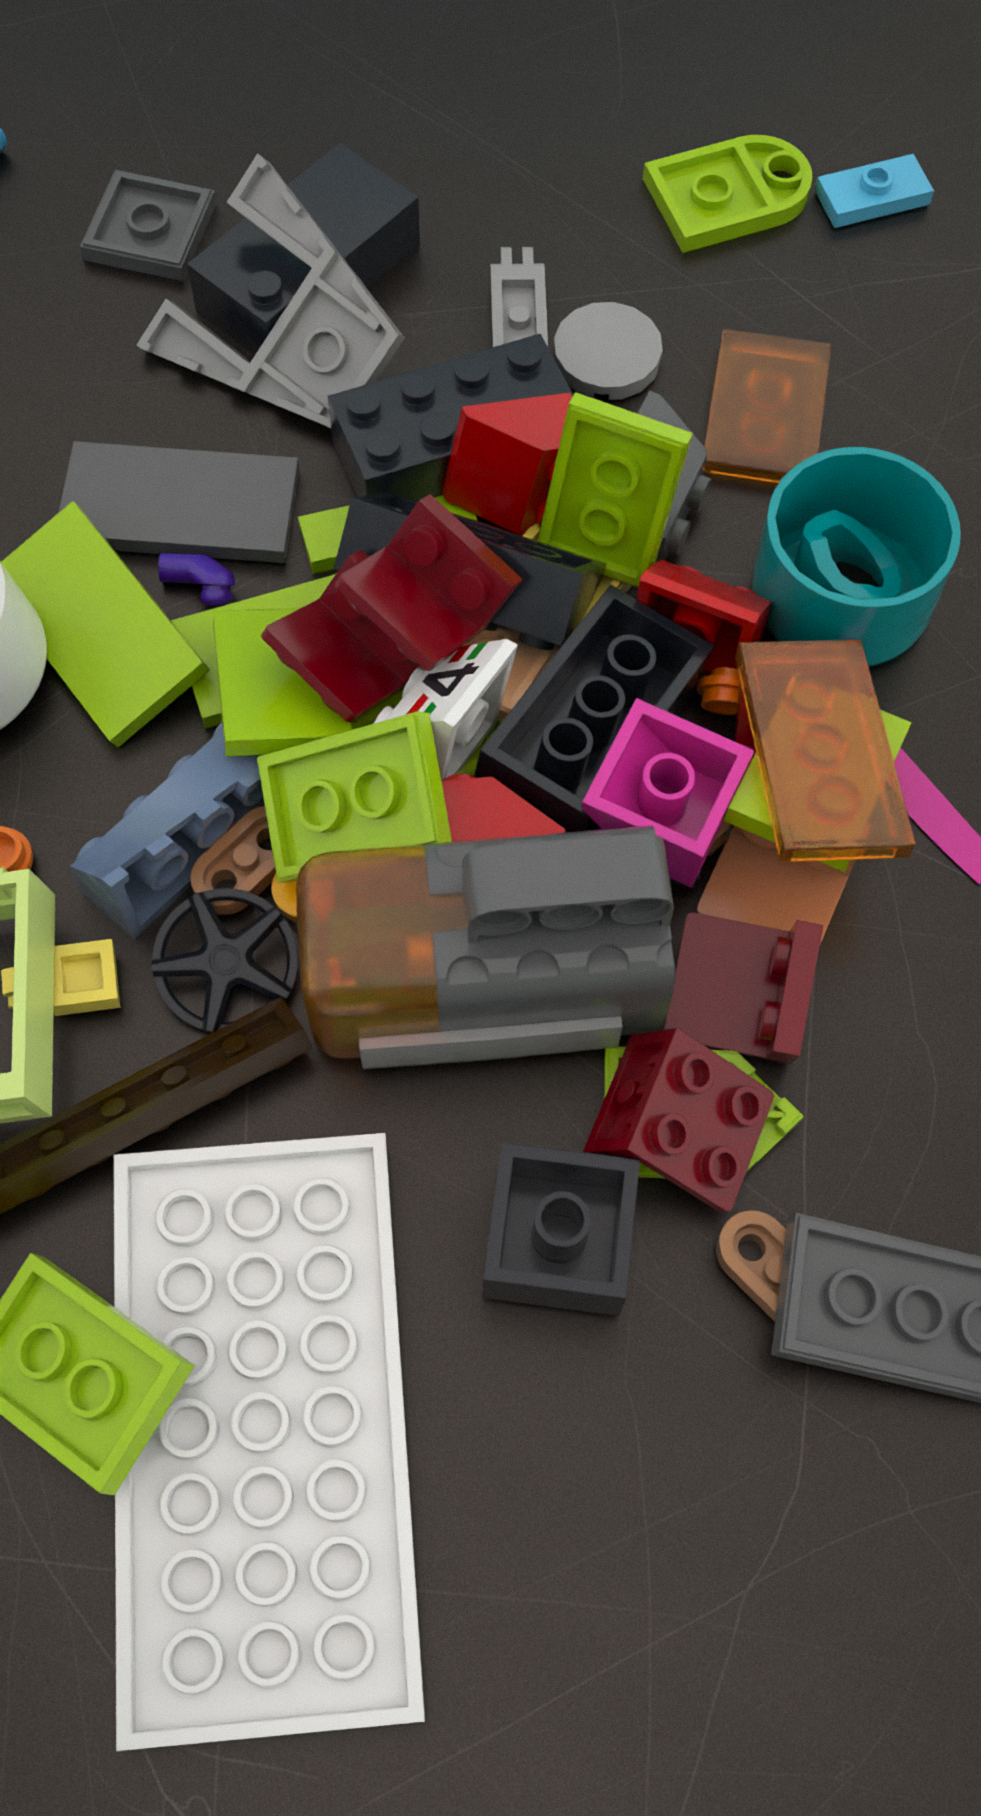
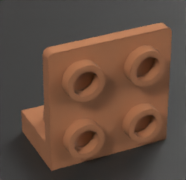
(762, 891)

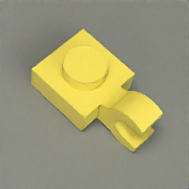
(82, 978)

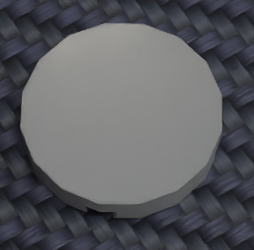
(608, 350)

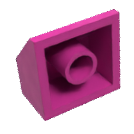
(668, 778)

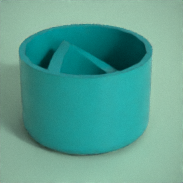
(864, 512)

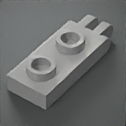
(517, 298)

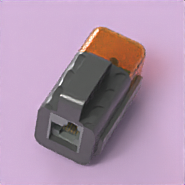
(486, 946)

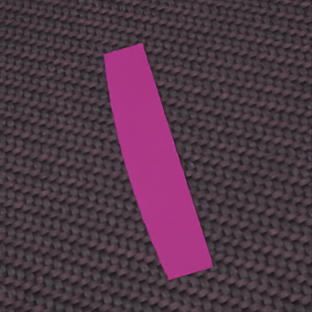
(938, 817)

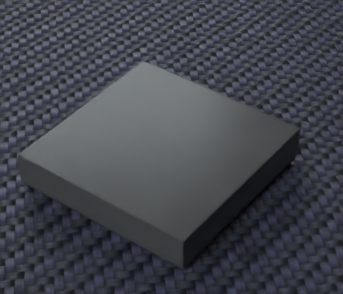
(148, 225)

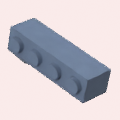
(151, 851)

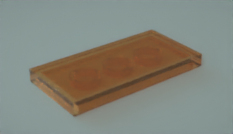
(823, 751)

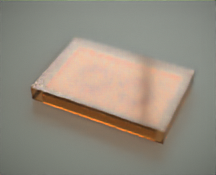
(765, 405)

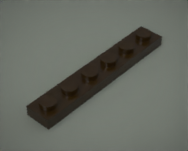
(148, 1101)

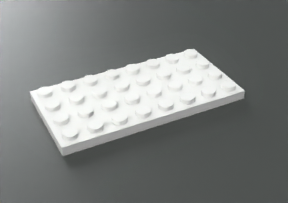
(275, 1495)

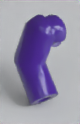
(198, 569)

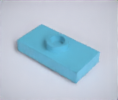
(873, 190)

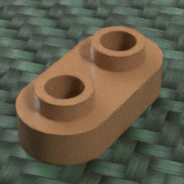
(238, 859)
(756, 1278)

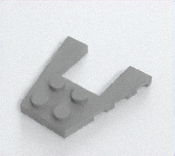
(323, 341)

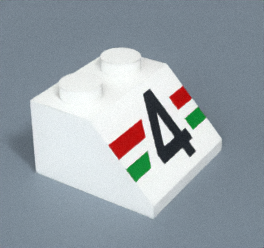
(461, 699)

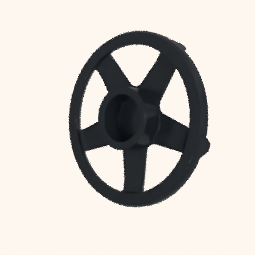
(224, 957)

